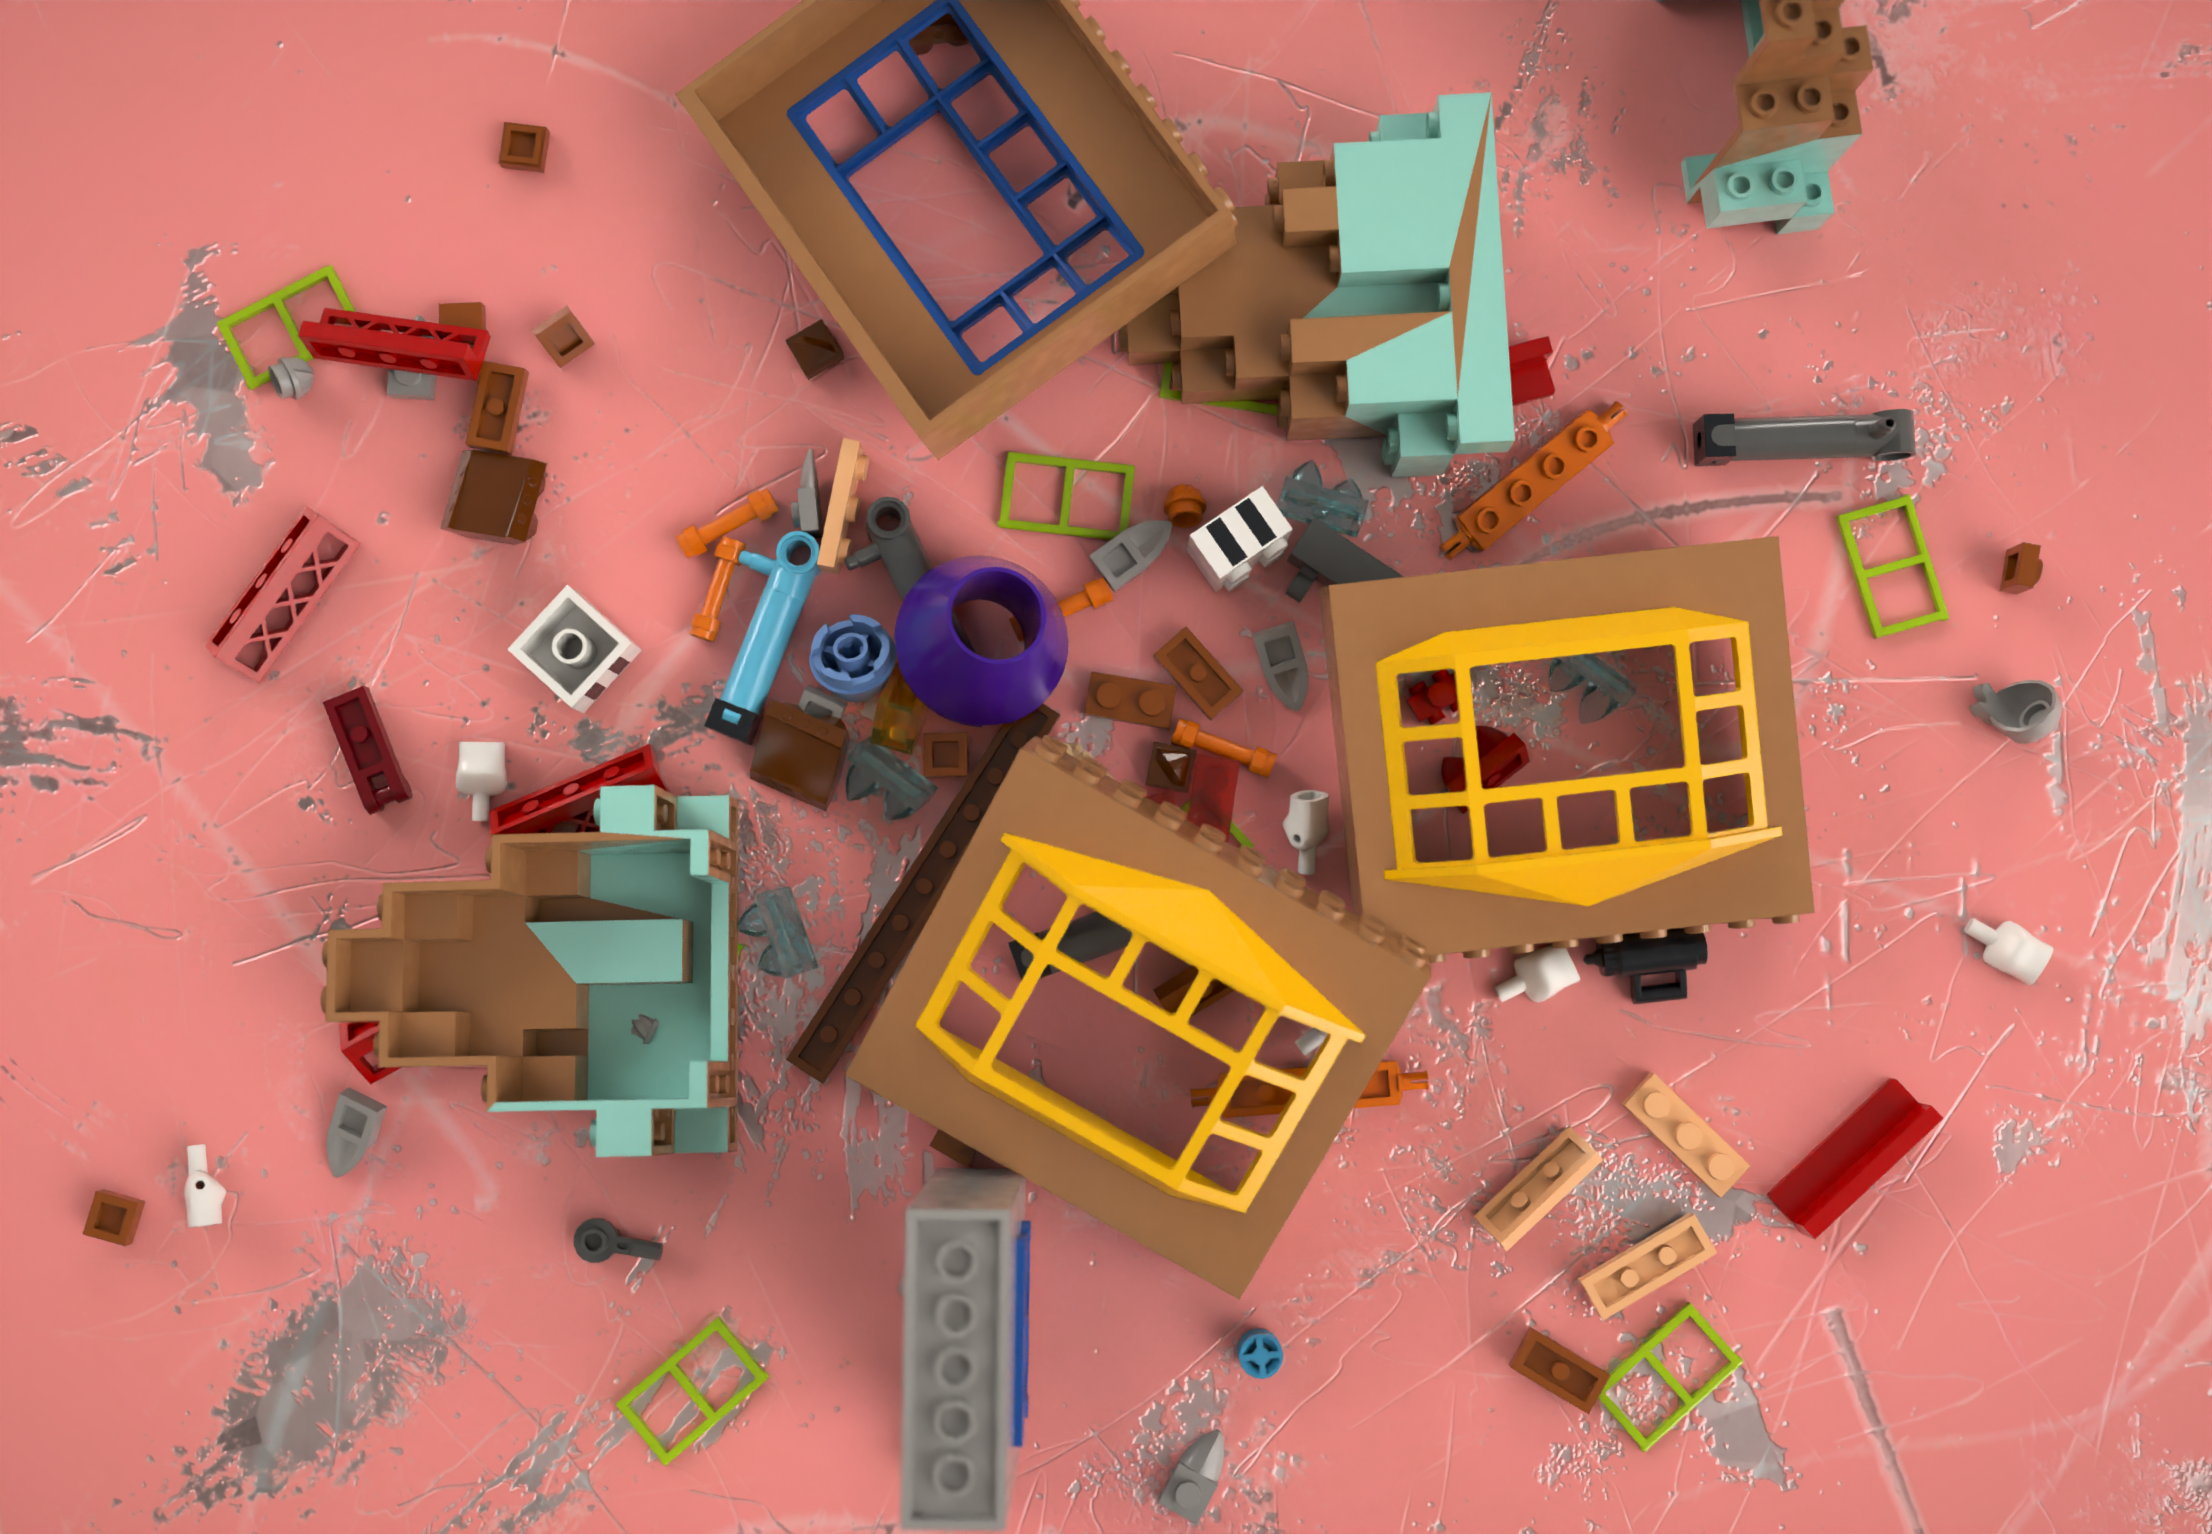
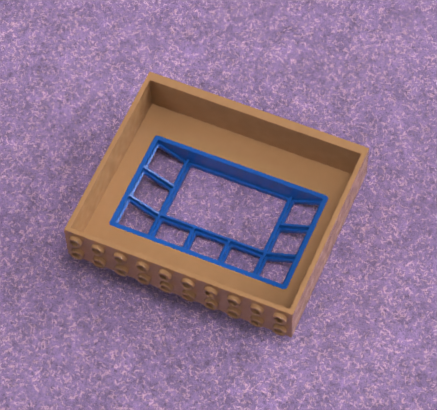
(1075, 103)

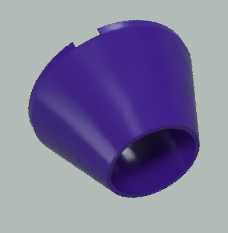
(954, 678)

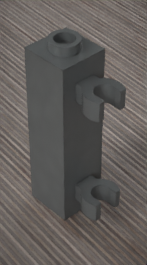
(1331, 561)

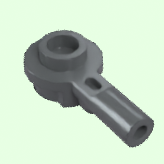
(599, 1240)

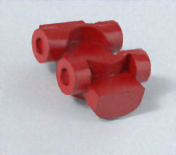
(1429, 701)

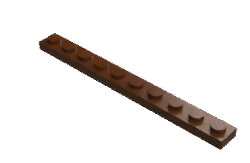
(911, 903)

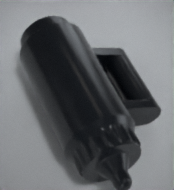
(1642, 956)

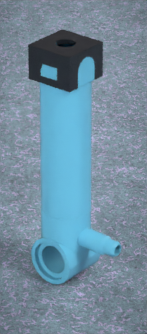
(766, 639)

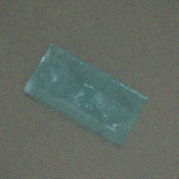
(1306, 499)
(1604, 691)
(877, 767)
(778, 917)

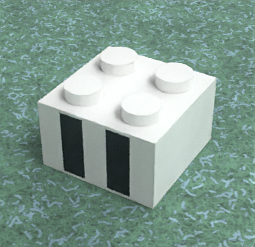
(1239, 540)
(574, 649)

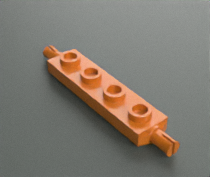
(1533, 480)
(1260, 1097)

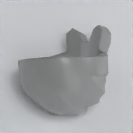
(2019, 711)

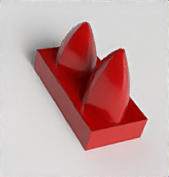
(1498, 761)

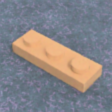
(843, 506)
(1685, 1135)
(1538, 1188)
(1647, 1266)

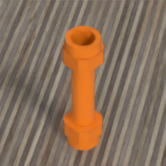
(694, 540)
(1095, 594)
(705, 625)
(1259, 760)

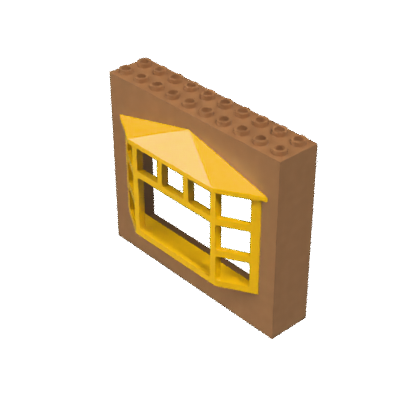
(1551, 612)
(1202, 904)

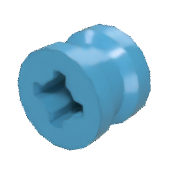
(1260, 1362)

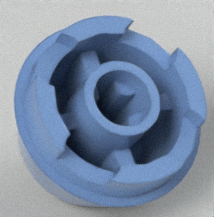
(853, 658)

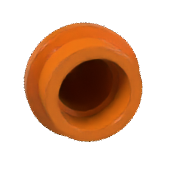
(1184, 506)

